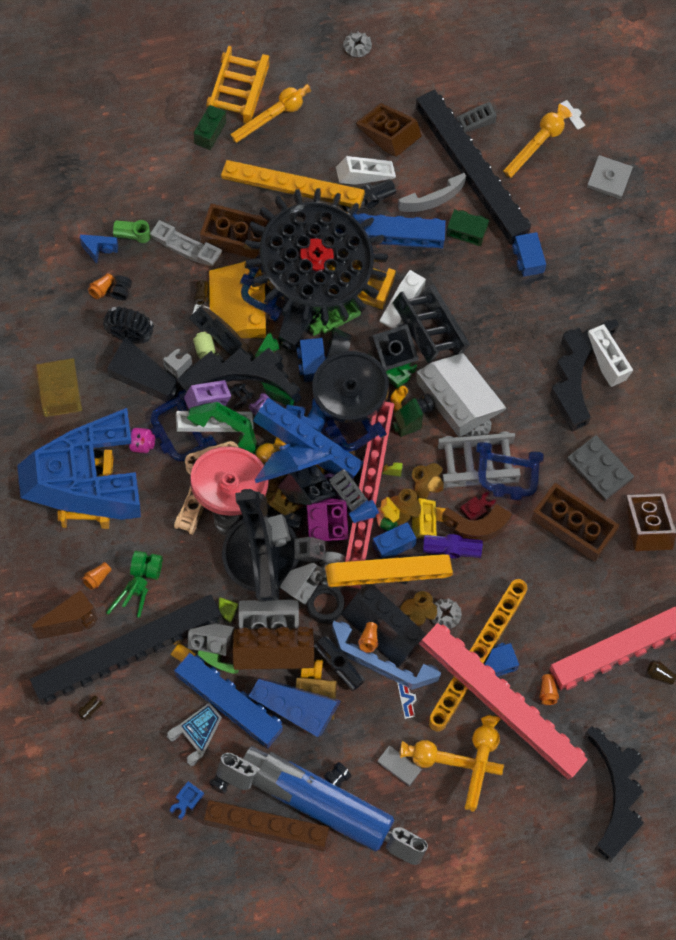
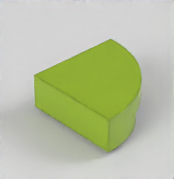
(394, 470)
(227, 609)

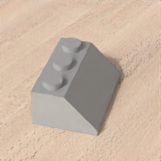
(269, 614)

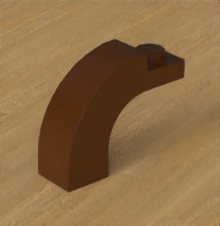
(478, 529)

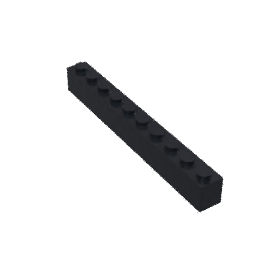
(470, 161)
(124, 650)

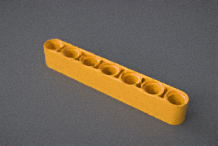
(388, 570)

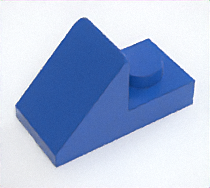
(94, 244)

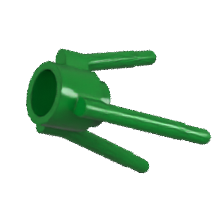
(135, 587)

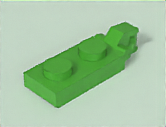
(334, 320)

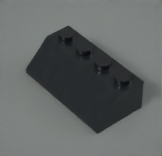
(396, 632)

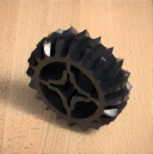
(128, 324)

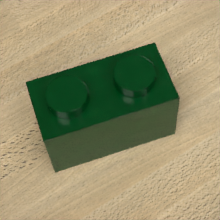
(209, 127)
(467, 227)

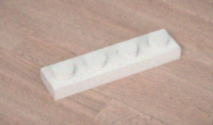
(184, 424)

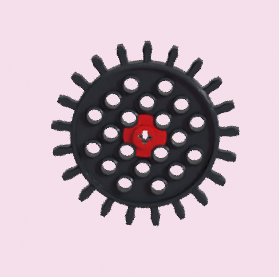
(315, 256)

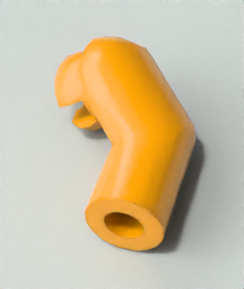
(397, 397)

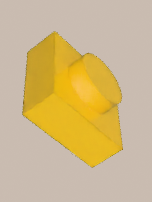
(389, 510)

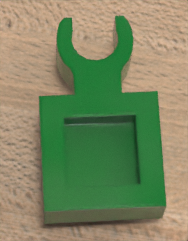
(400, 375)

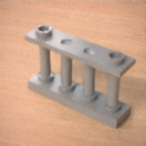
(470, 477)

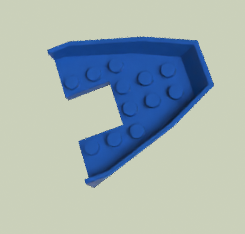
(66, 477)

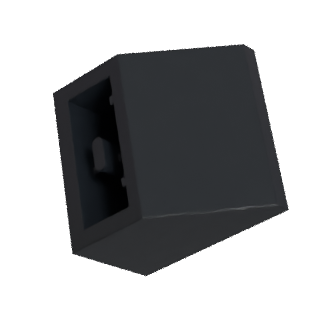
(307, 486)

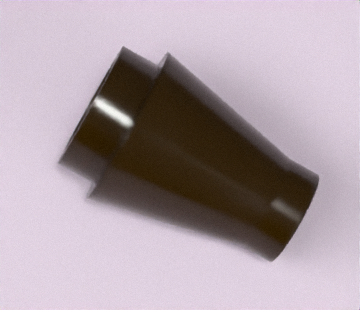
(660, 672)

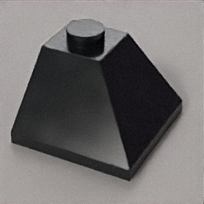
(394, 347)

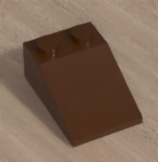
(390, 129)
(650, 522)
(68, 617)

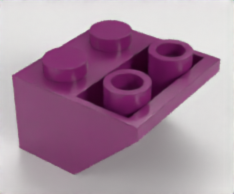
(328, 520)

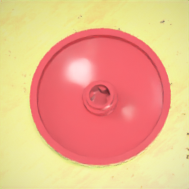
(222, 474)

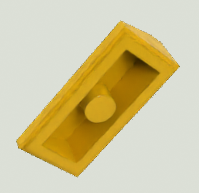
(426, 522)

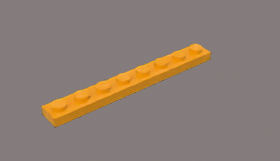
(289, 183)

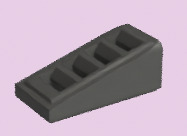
(480, 110)
(342, 480)

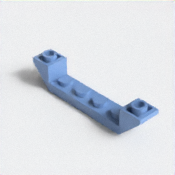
(426, 676)

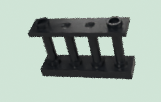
(443, 317)

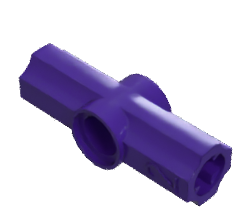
(452, 545)

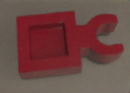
(476, 508)

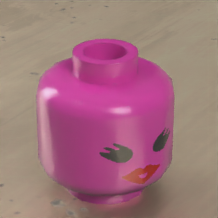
(142, 440)

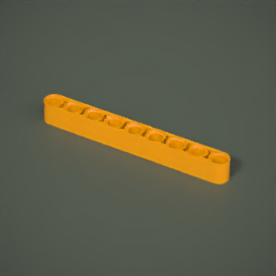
(482, 646)

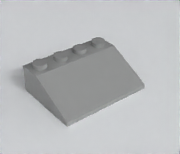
(459, 393)

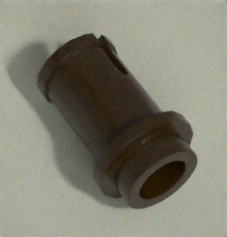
(201, 293)
(88, 709)

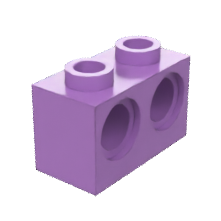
(207, 393)

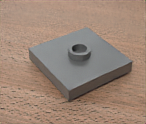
(609, 177)

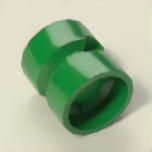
(146, 565)

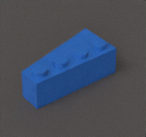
(299, 706)

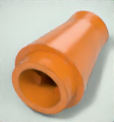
(100, 287)
(95, 577)
(368, 641)
(548, 690)

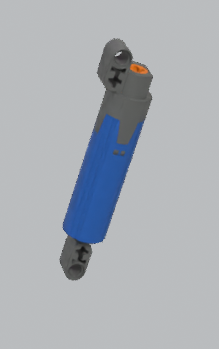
(321, 801)

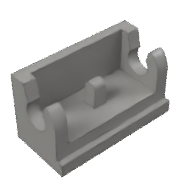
(175, 366)

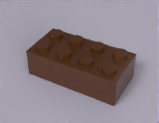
(575, 522)
(273, 648)

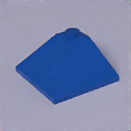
(290, 460)

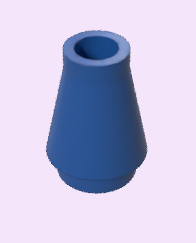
(364, 512)

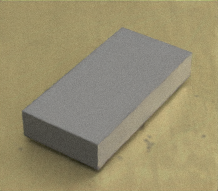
(399, 767)

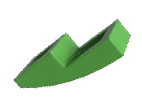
(215, 660)

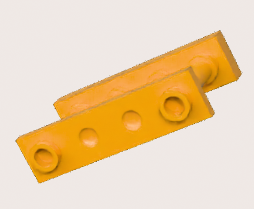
(255, 81)
(106, 463)

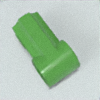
(130, 230)

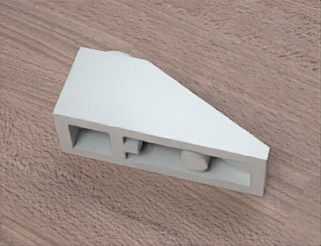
(364, 170)
(412, 287)
(609, 356)

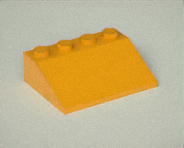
(229, 304)

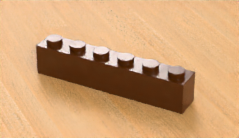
(266, 825)

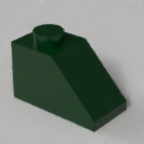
(408, 418)

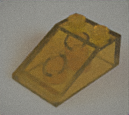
(59, 387)

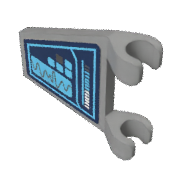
(198, 730)

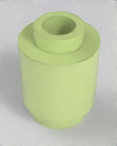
(203, 344)

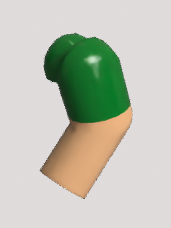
(384, 523)

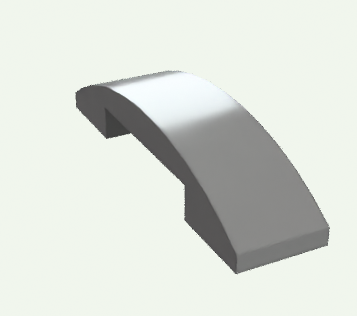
(413, 204)
(185, 246)

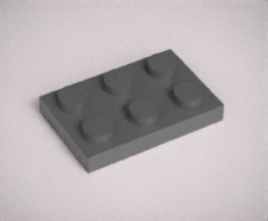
(600, 468)

